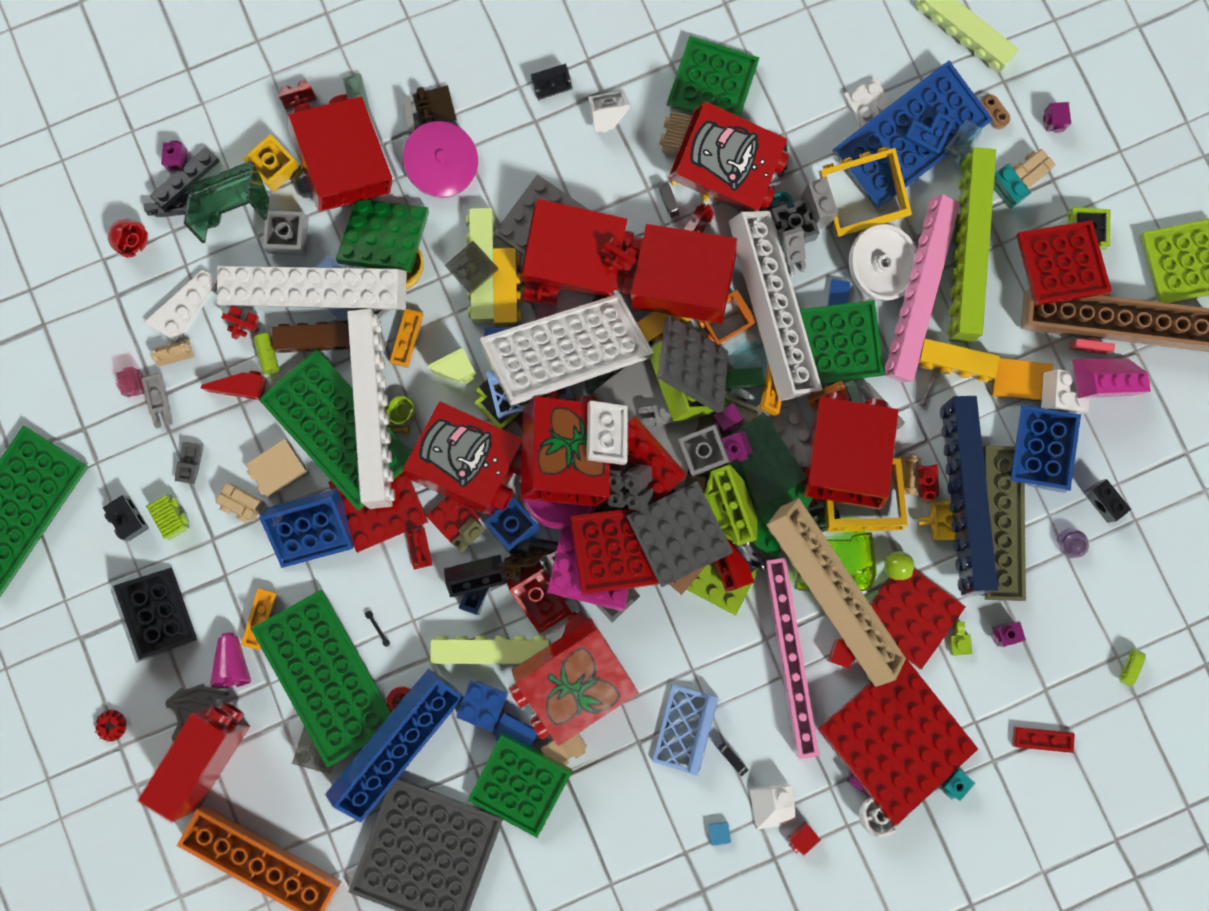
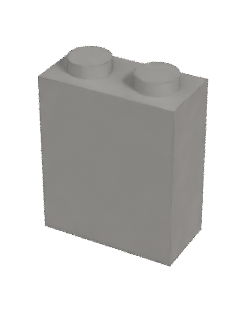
(821, 202)

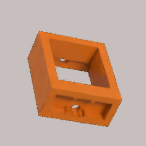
(744, 313)

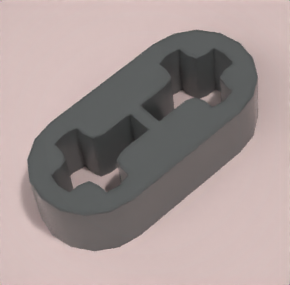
(669, 200)

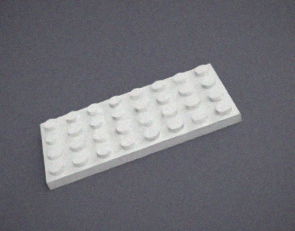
(565, 348)

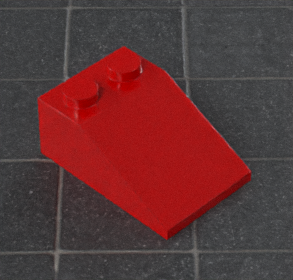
(531, 593)

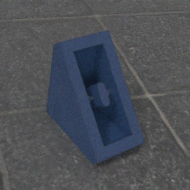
(474, 601)

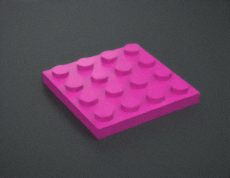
(565, 579)

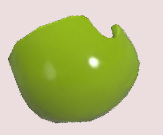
(401, 410)
(899, 565)

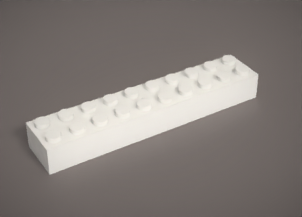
(311, 287)
(775, 305)
(370, 410)

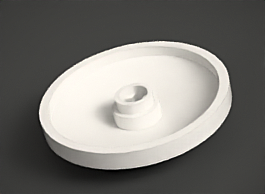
(882, 262)

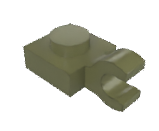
(469, 533)

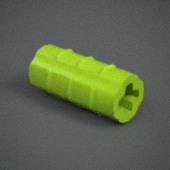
(266, 354)

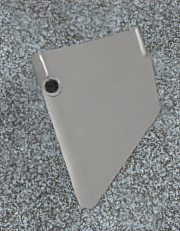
(639, 387)

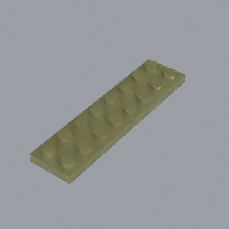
(1007, 523)

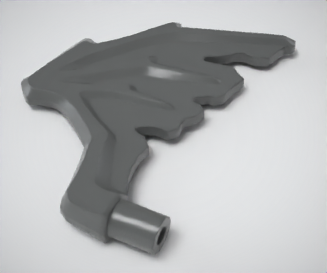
(190, 701)

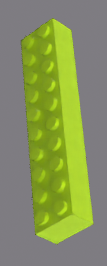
(972, 245)

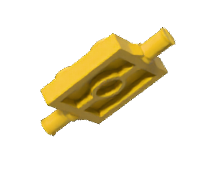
(939, 521)

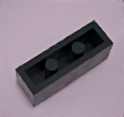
(474, 576)

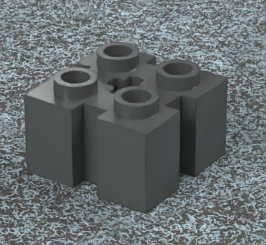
(799, 215)
(630, 486)

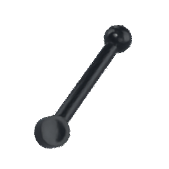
(369, 615)

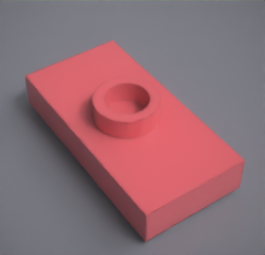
(1092, 345)

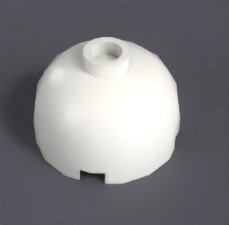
(874, 820)

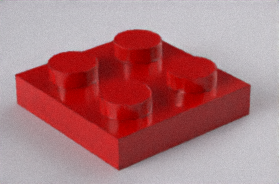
(450, 517)

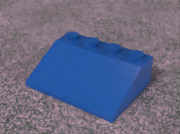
(1045, 448)
(307, 528)

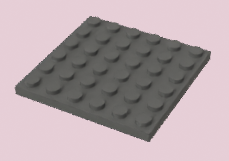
(425, 851)

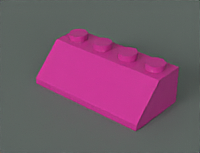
(1109, 378)

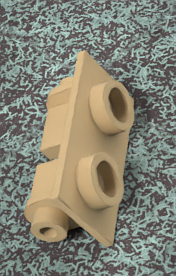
(172, 353)
(910, 474)

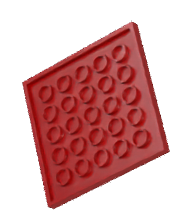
(898, 742)

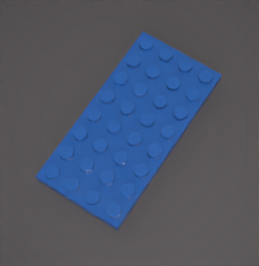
(939, 92)

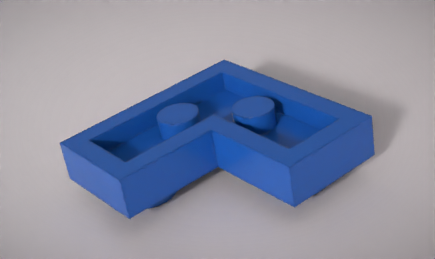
(930, 138)

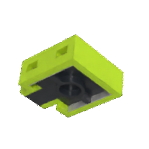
(1100, 220)
(487, 405)

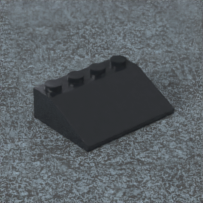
(153, 614)

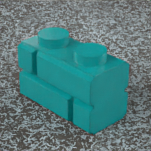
(1010, 186)

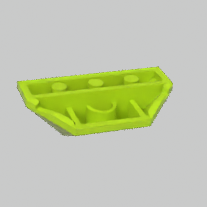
(732, 505)

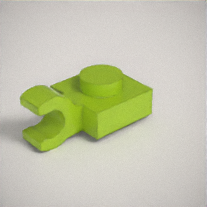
(960, 642)

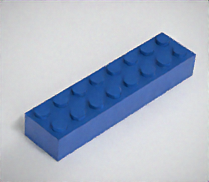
(394, 746)

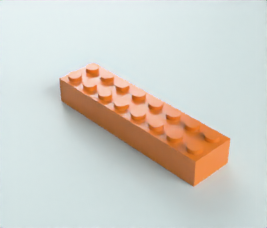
(258, 862)

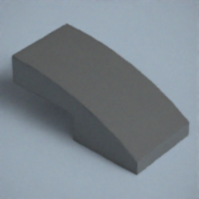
(189, 462)

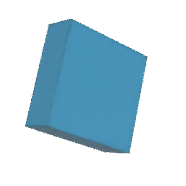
(719, 833)

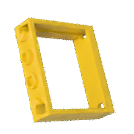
(898, 182)
(872, 524)

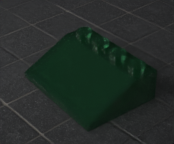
(770, 467)

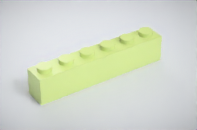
(970, 31)
(482, 233)
(485, 650)

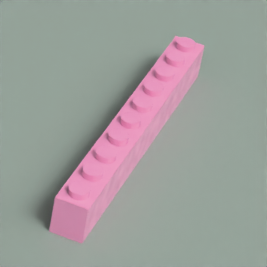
(922, 289)
(791, 659)

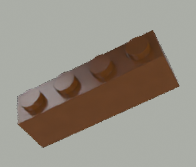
(311, 337)

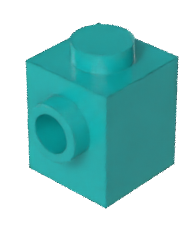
(957, 785)

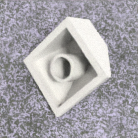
(608, 110)
(773, 805)

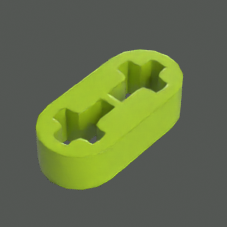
(1132, 667)

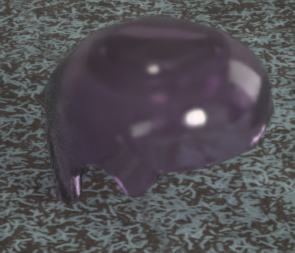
(1073, 543)

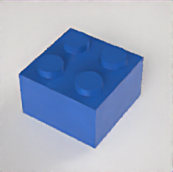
(512, 526)
(482, 705)

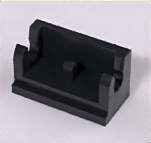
(551, 81)

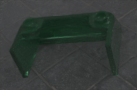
(223, 193)

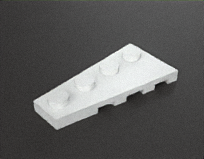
(182, 308)

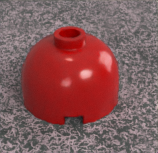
(127, 237)

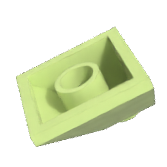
(454, 367)

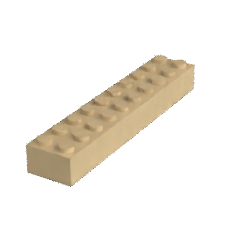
(836, 592)

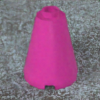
(229, 664)

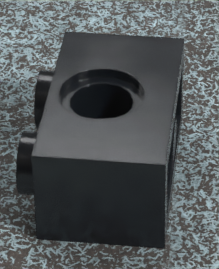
(1107, 500)
(135, 523)

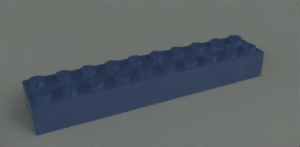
(968, 496)

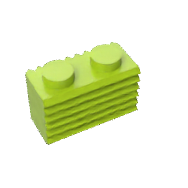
(168, 516)

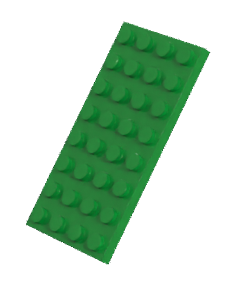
(320, 416)
(33, 488)
(323, 676)

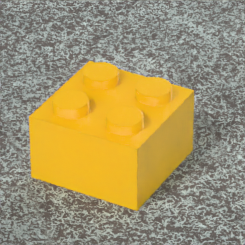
(272, 162)

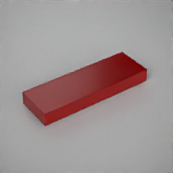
(1043, 739)

